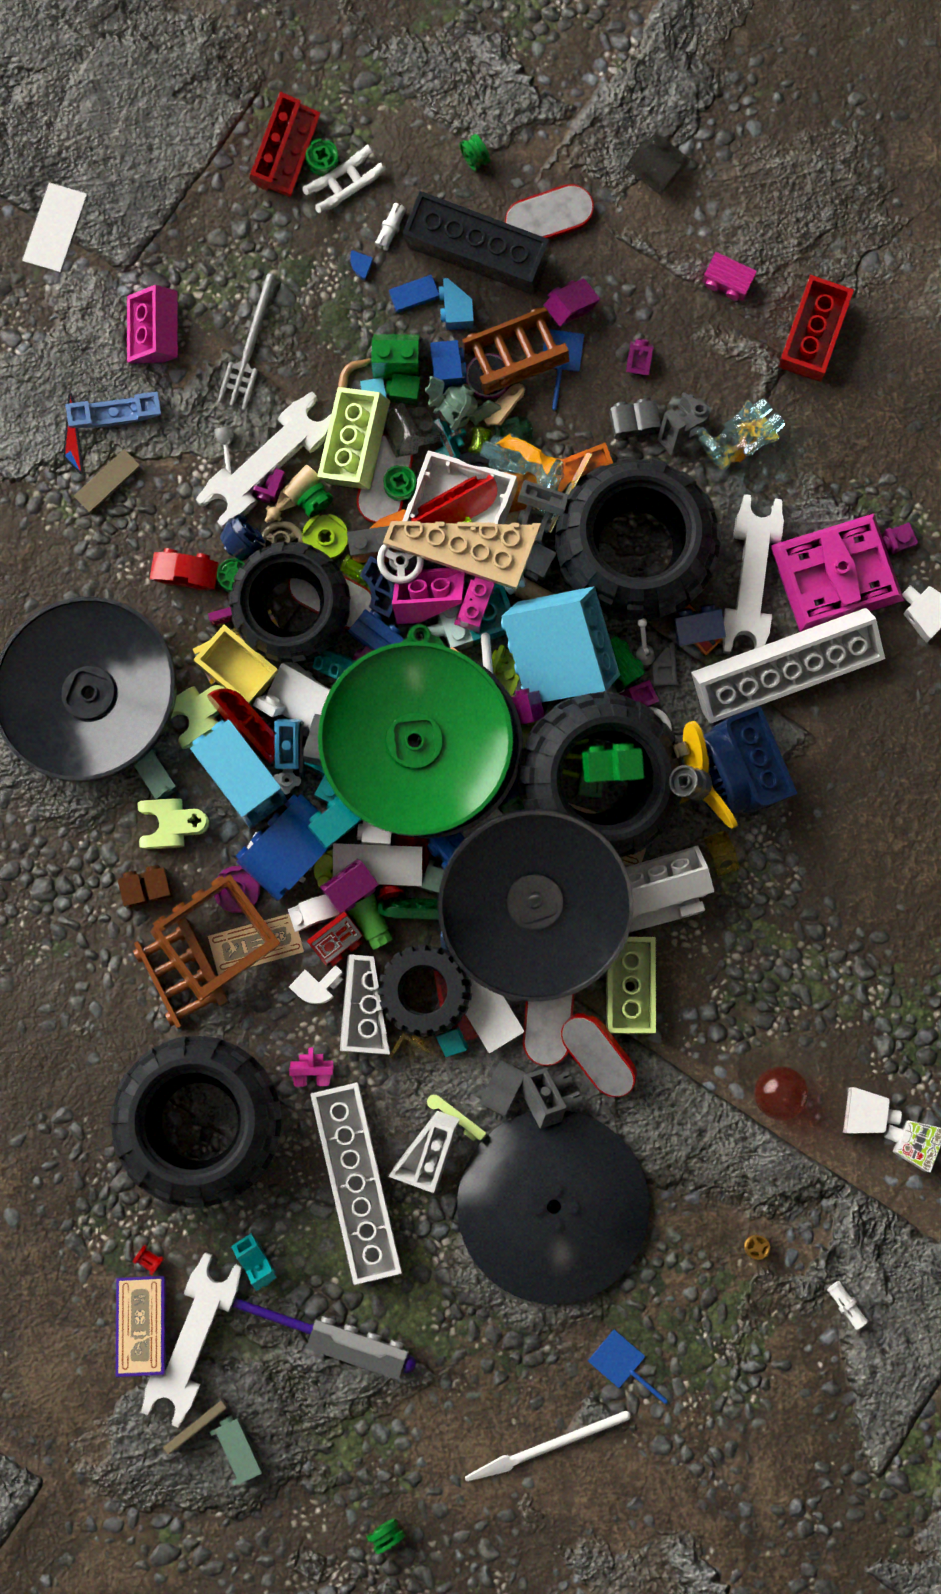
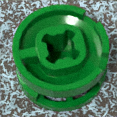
(475, 152)
(322, 156)
(399, 483)
(315, 500)
(227, 572)
(386, 1531)

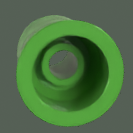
(371, 922)

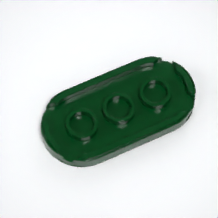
(409, 908)

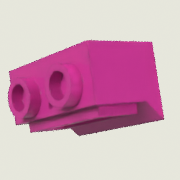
(474, 604)

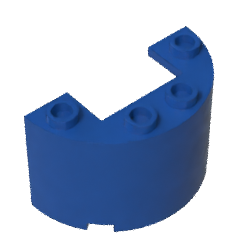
(284, 849)

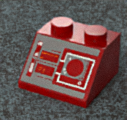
(336, 939)

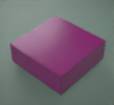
(220, 617)

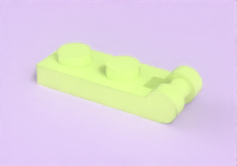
(471, 1130)

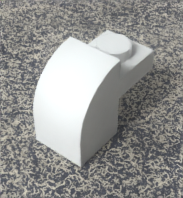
(312, 912)
(313, 991)

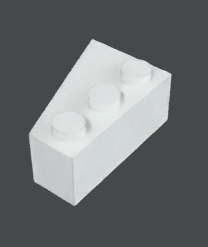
(427, 1155)

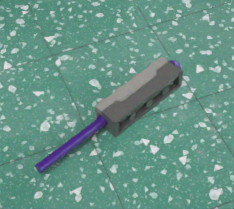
(343, 1342)

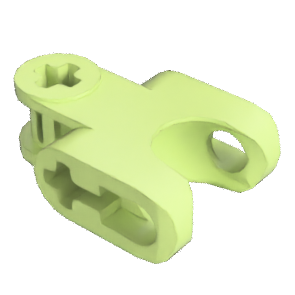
(199, 712)
(173, 823)

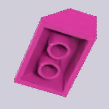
(152, 325)

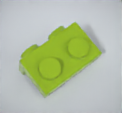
(504, 669)

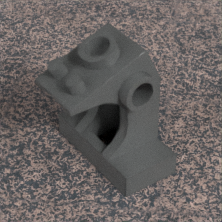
(683, 428)
(541, 498)

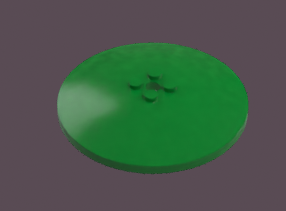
(422, 693)

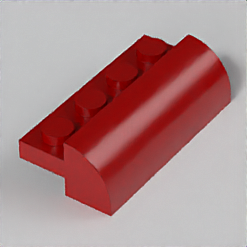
(284, 145)

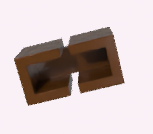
(133, 891)

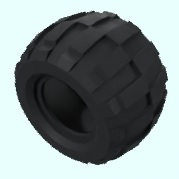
(262, 574)

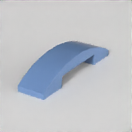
(113, 412)

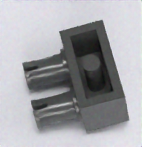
(544, 1099)

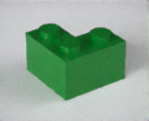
(618, 764)

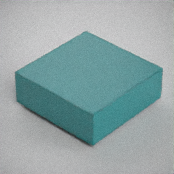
(452, 1042)

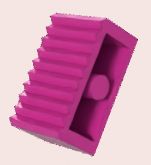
(728, 277)

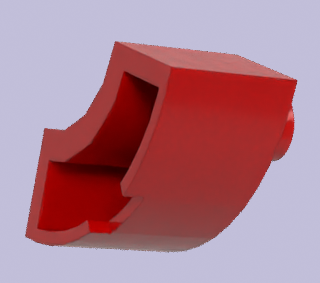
(184, 570)

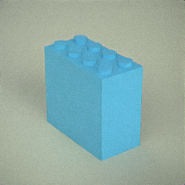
(561, 644)
(238, 773)

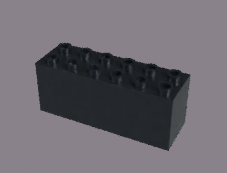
(477, 242)

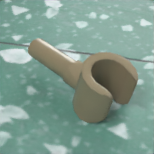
(680, 749)

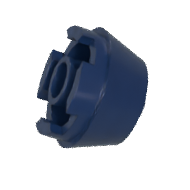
(241, 538)

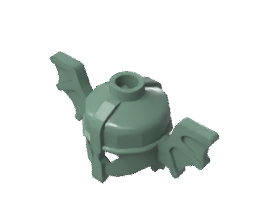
(458, 403)

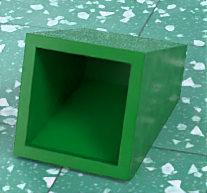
(395, 355)

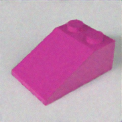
(428, 594)

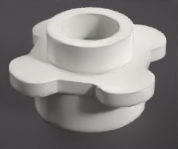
(287, 786)

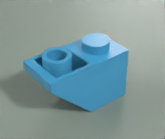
(458, 306)

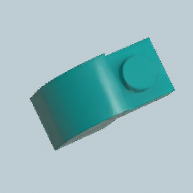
(254, 1261)

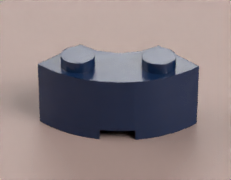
(380, 588)

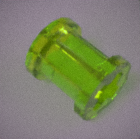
(480, 436)
(352, 568)

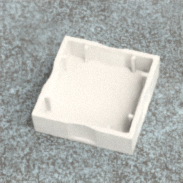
(444, 472)

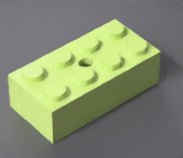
(353, 438)
(636, 1009)

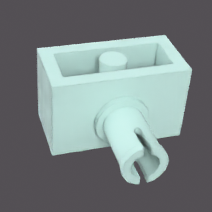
(456, 636)

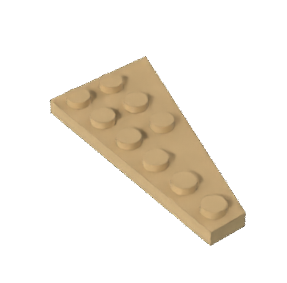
(476, 548)

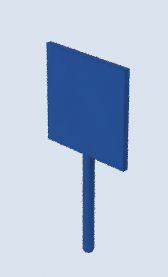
(574, 343)
(618, 1360)

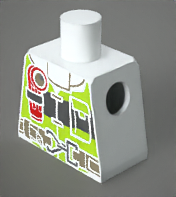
(916, 1143)

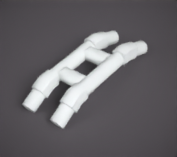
(339, 193)

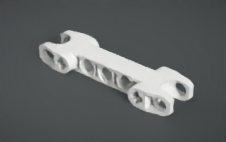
(239, 486)
(757, 535)
(208, 1297)

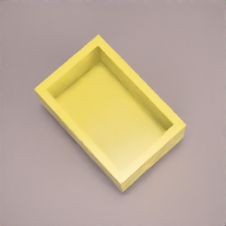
(236, 665)

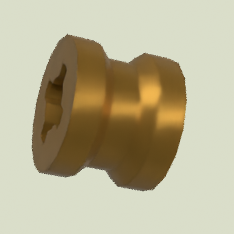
(760, 1248)

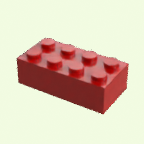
(815, 328)

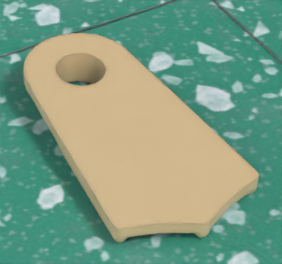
(507, 403)

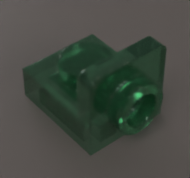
(518, 425)

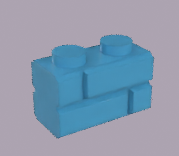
(287, 743)

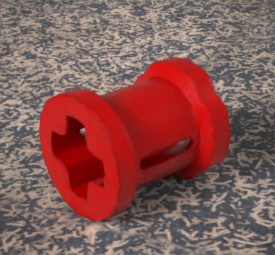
(148, 1260)

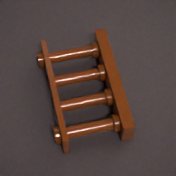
(521, 370)
(204, 974)

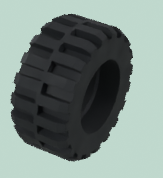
(392, 991)

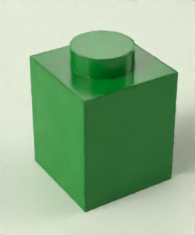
(404, 389)

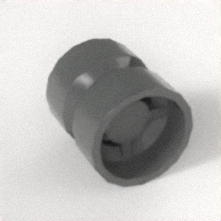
(690, 782)

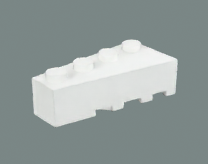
(362, 1014)

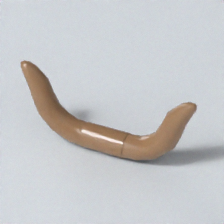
(343, 379)

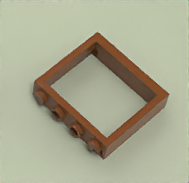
(199, 899)

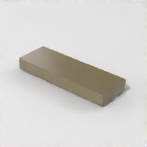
(107, 481)
(196, 1426)

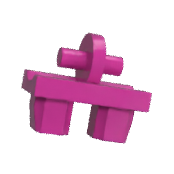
(311, 1065)

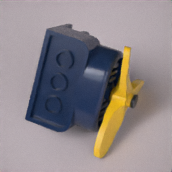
(742, 765)

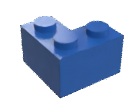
(447, 363)

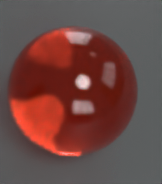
(781, 1093)

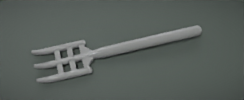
(243, 366)

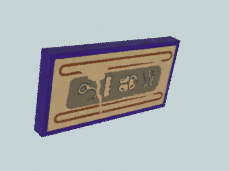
(140, 1326)

